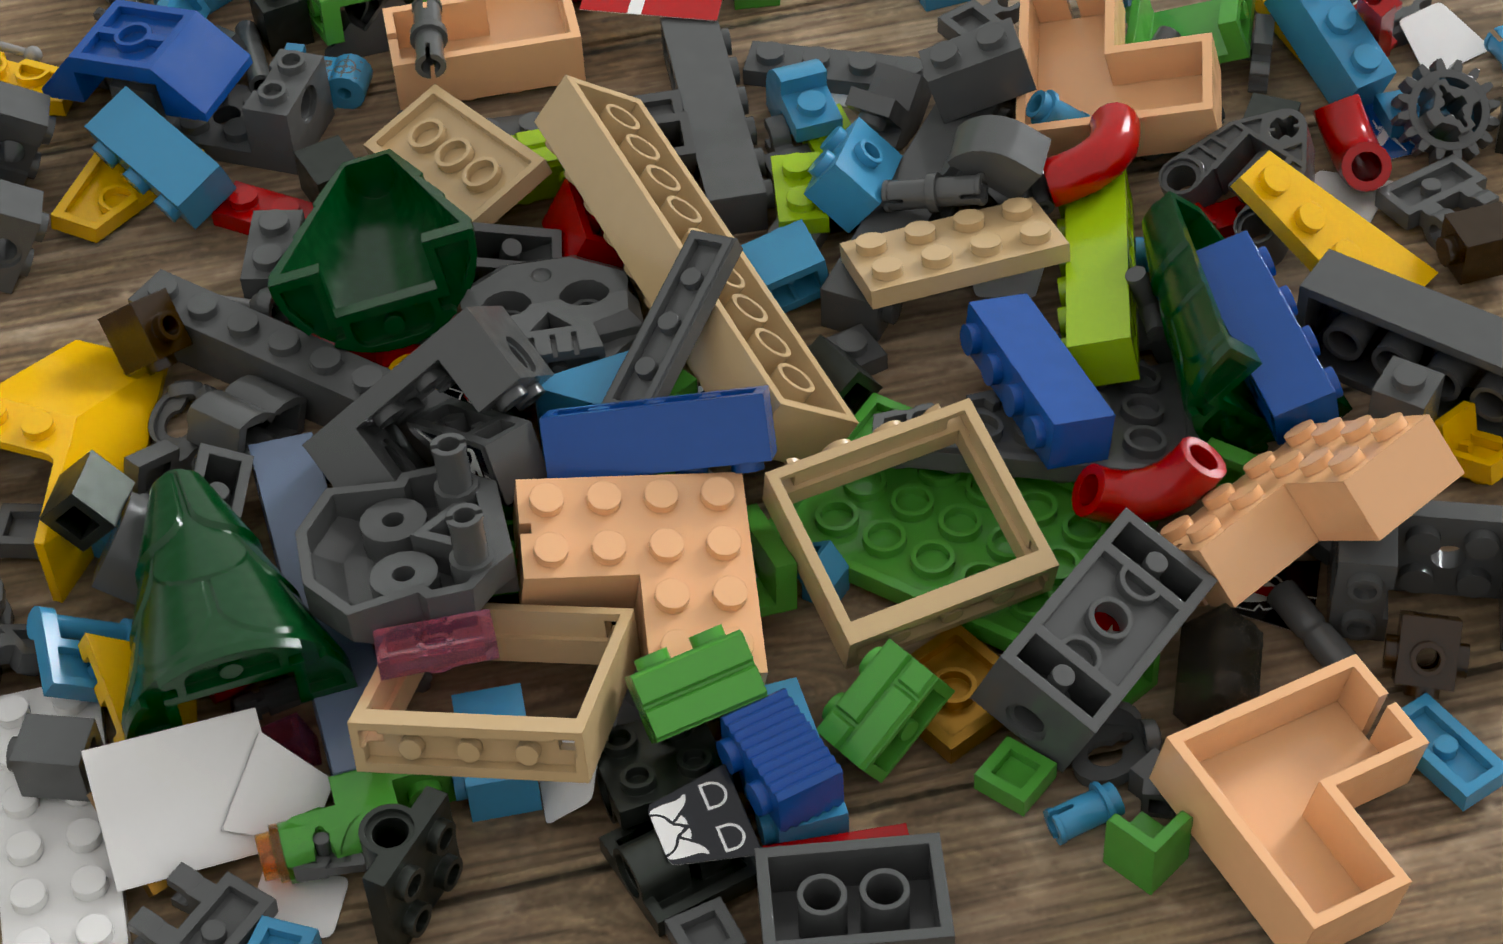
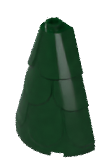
(376, 258)
(1205, 358)
(214, 612)

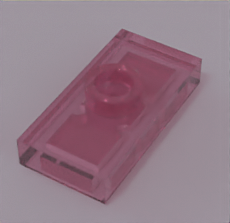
(435, 644)

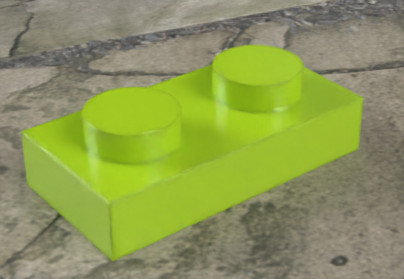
(789, 183)

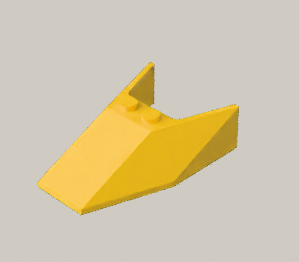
(63, 411)

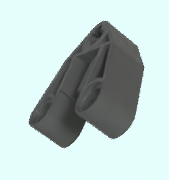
(1228, 153)

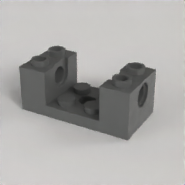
(264, 125)
(23, 128)
(475, 350)
(1411, 562)
(1068, 672)

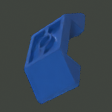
(158, 46)

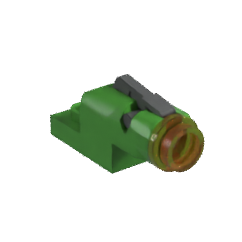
(327, 838)

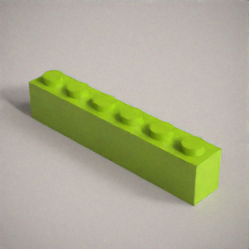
(1097, 305)

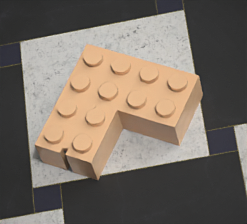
(490, 48)
(1086, 61)
(1319, 486)
(643, 543)
(1278, 799)

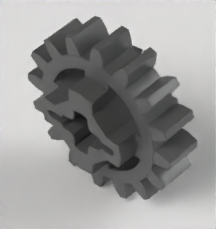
(1443, 90)

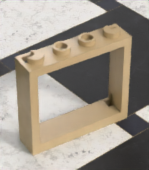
(945, 607)
(507, 746)

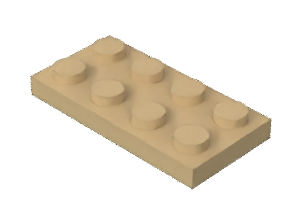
(462, 155)
(954, 252)

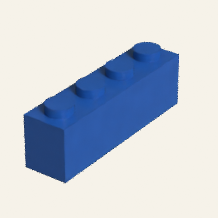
(1262, 315)
(1038, 381)
(661, 435)

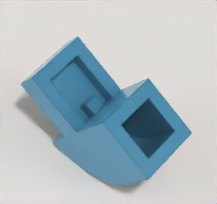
(803, 99)

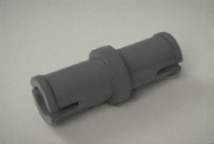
(428, 37)
(934, 192)

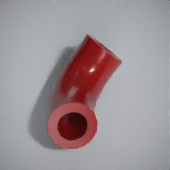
(1353, 144)
(1098, 158)
(1149, 491)

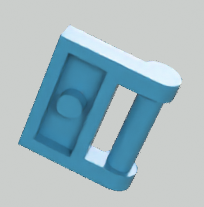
(58, 653)

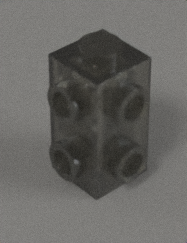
(1216, 664)

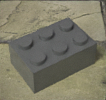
(855, 892)

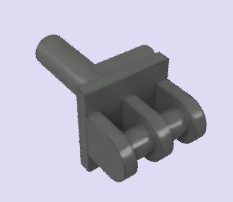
(1149, 317)

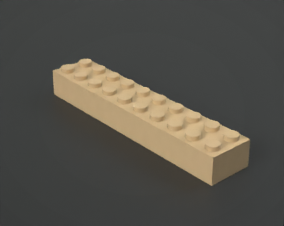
(646, 211)

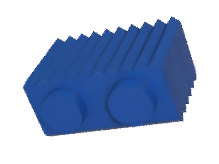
(781, 760)

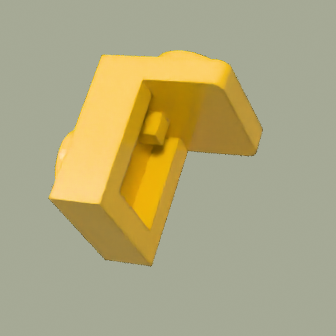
(1475, 450)

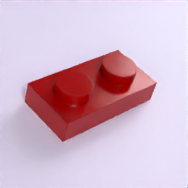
(238, 208)

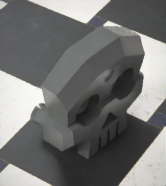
(565, 308)
(406, 547)

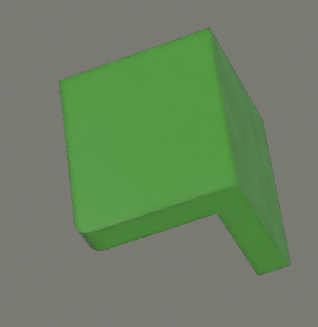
(1146, 849)

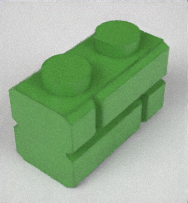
(695, 684)
(883, 709)

